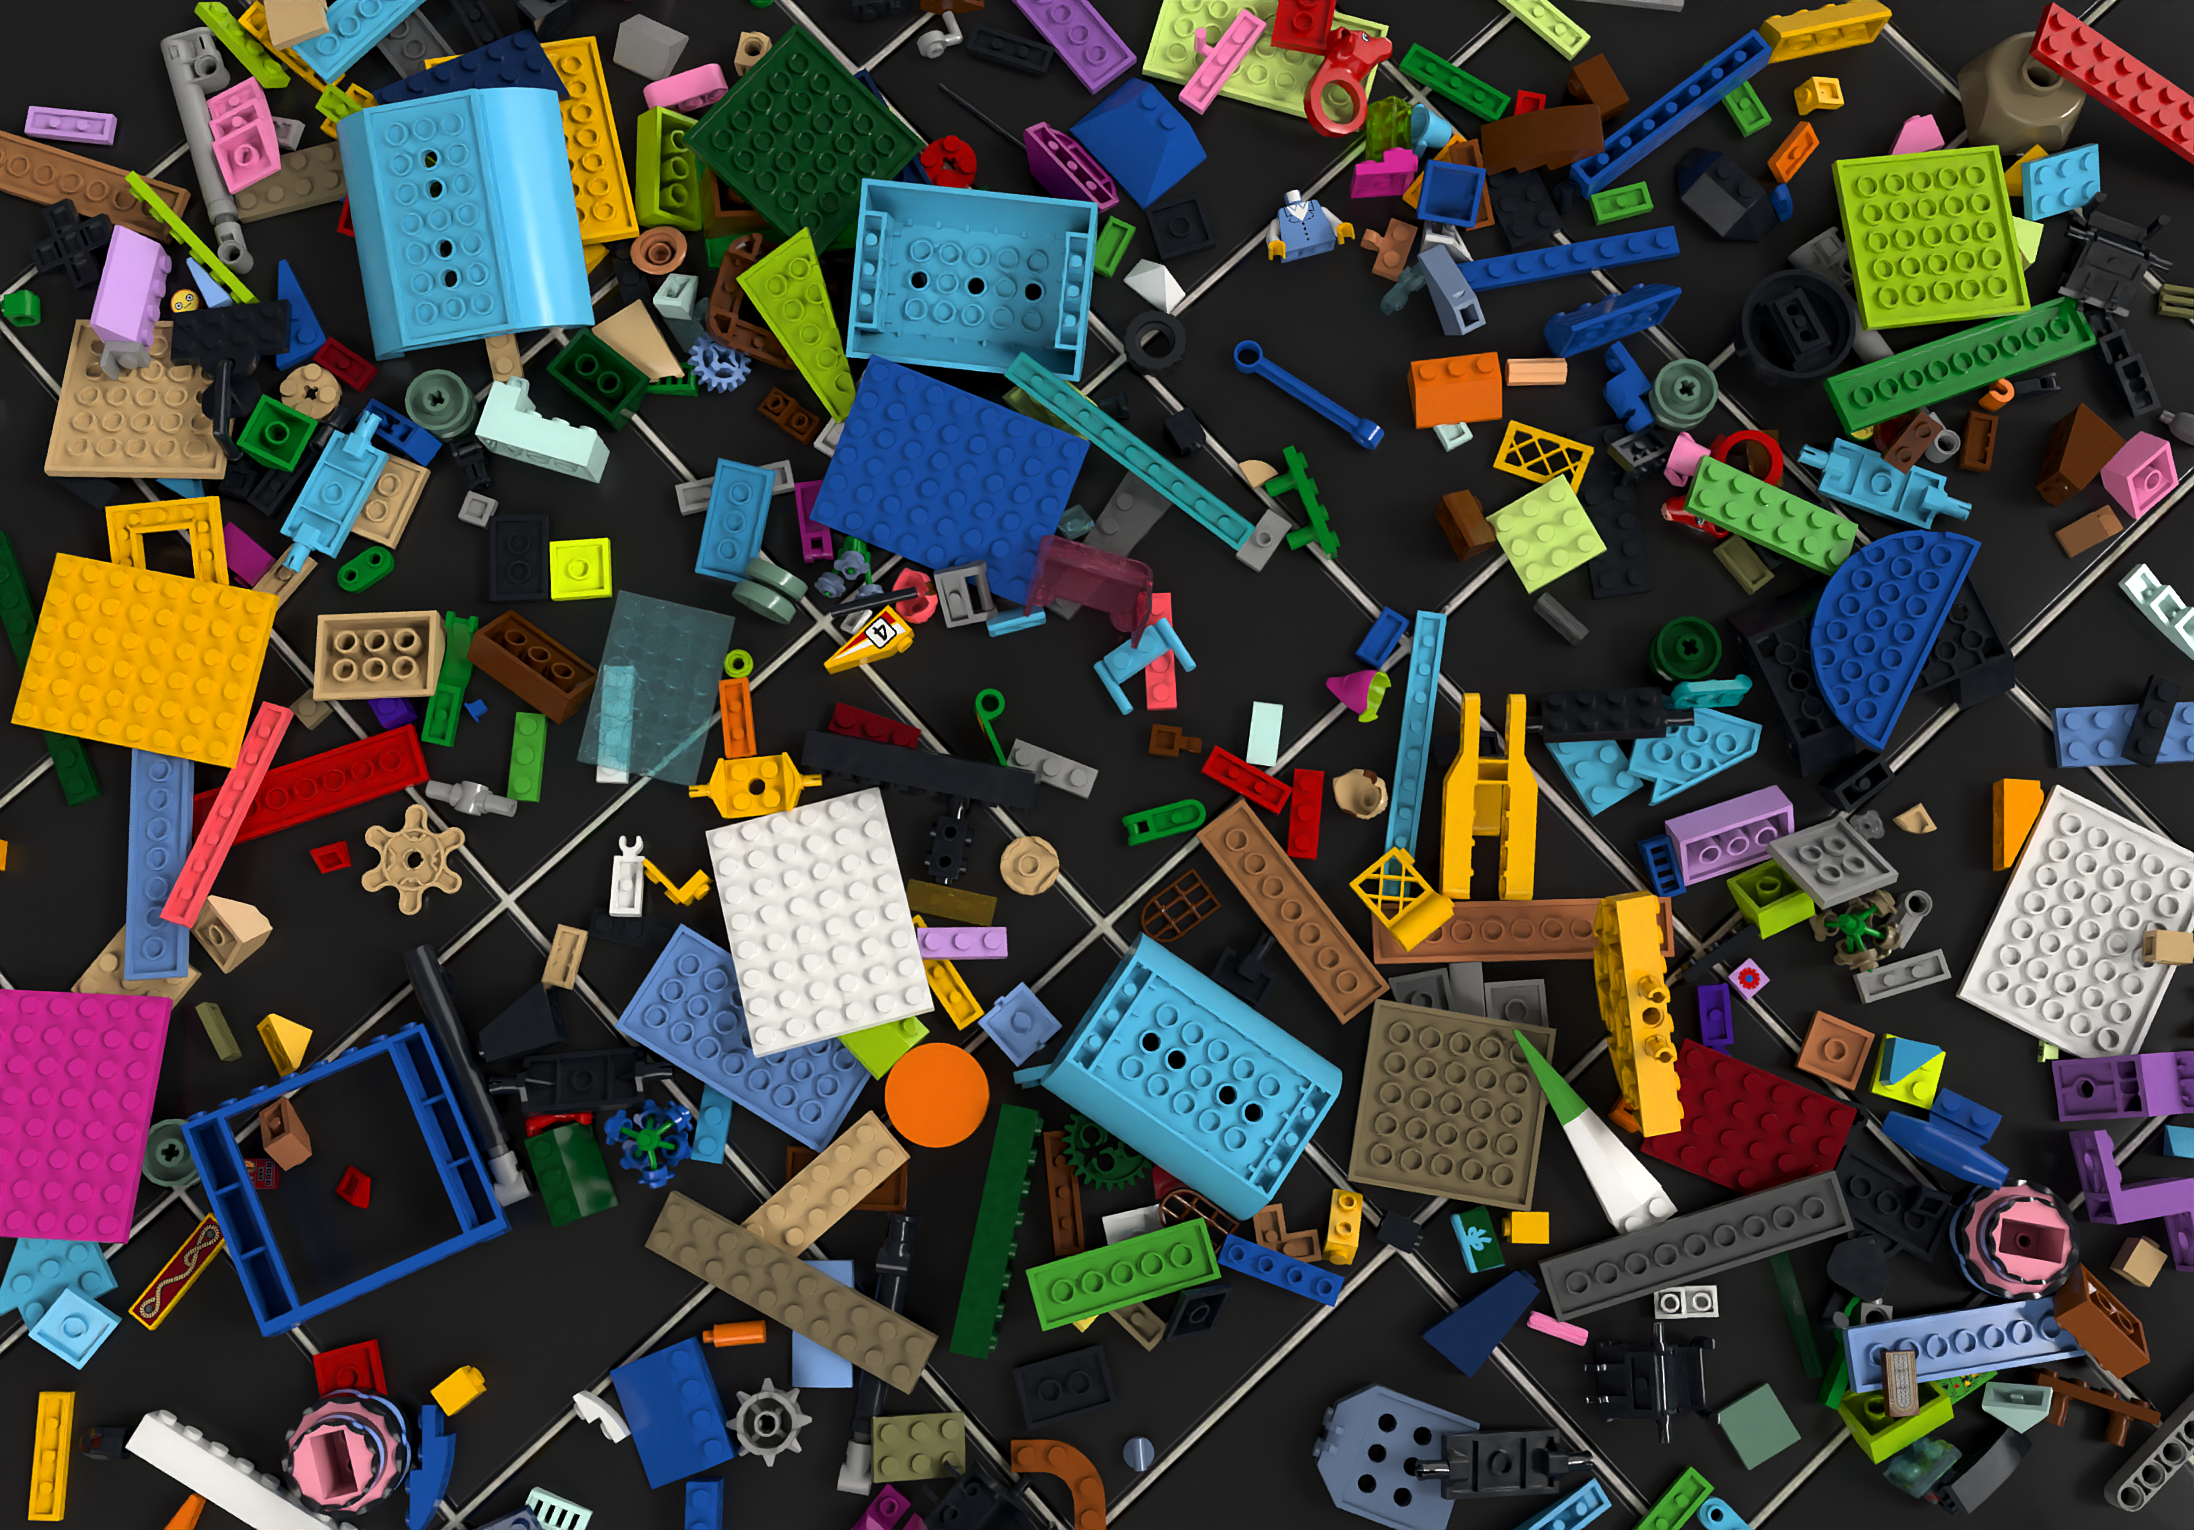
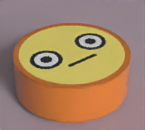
(186, 301)

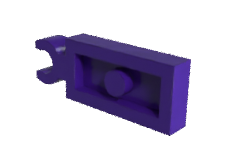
(1715, 1016)

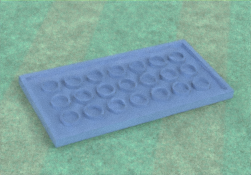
(697, 1020)

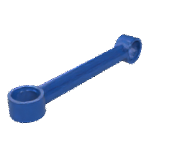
(1362, 430)

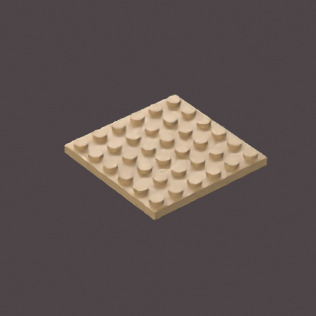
(134, 425)

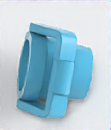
(1427, 130)

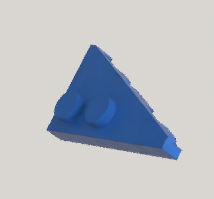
(306, 331)

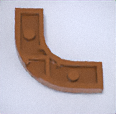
(1070, 1465)

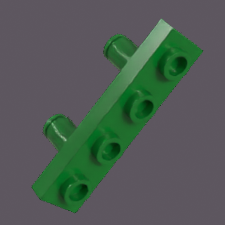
(1317, 528)

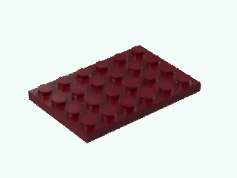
(1748, 1124)

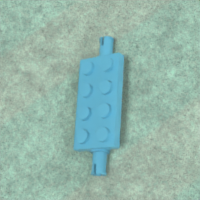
(1873, 485)
(334, 493)

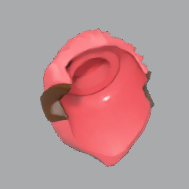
(920, 608)

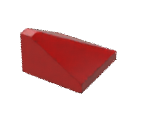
(355, 1187)

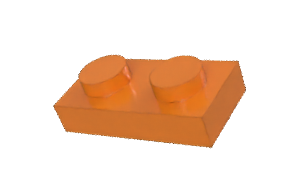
(1793, 152)

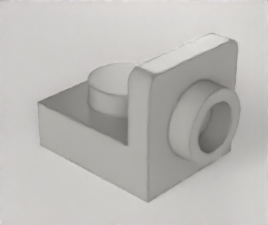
(123, 354)

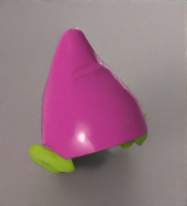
(1361, 691)

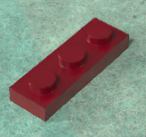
(871, 726)

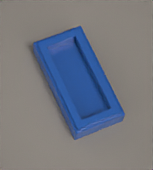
(1382, 638)

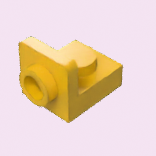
(1818, 93)

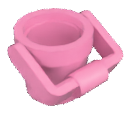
(1684, 459)

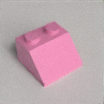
(2140, 473)

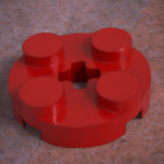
(950, 150)

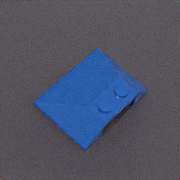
(1140, 141)

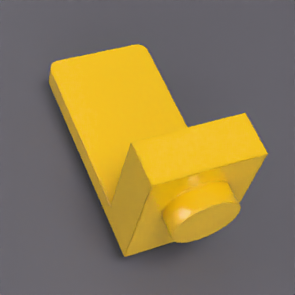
(694, 889)
(1343, 1227)

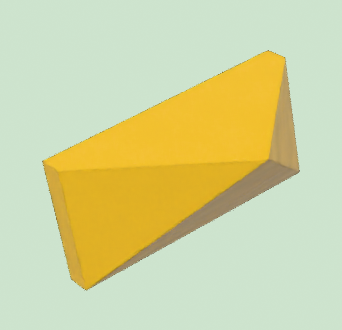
(284, 1042)

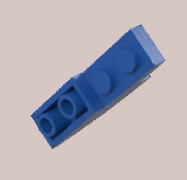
(429, 1482)

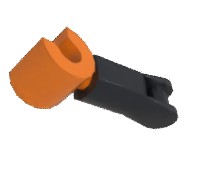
(2006, 391)

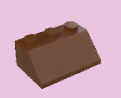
(2100, 1323)

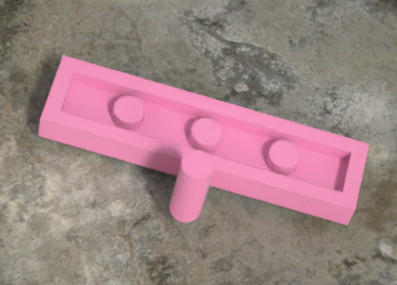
(1221, 60)

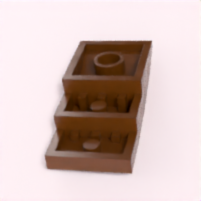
(1542, 137)

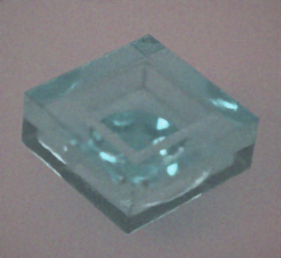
(1075, 522)

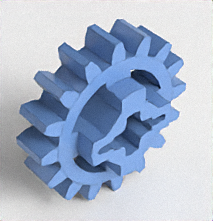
(731, 370)

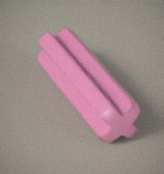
(1561, 1330)

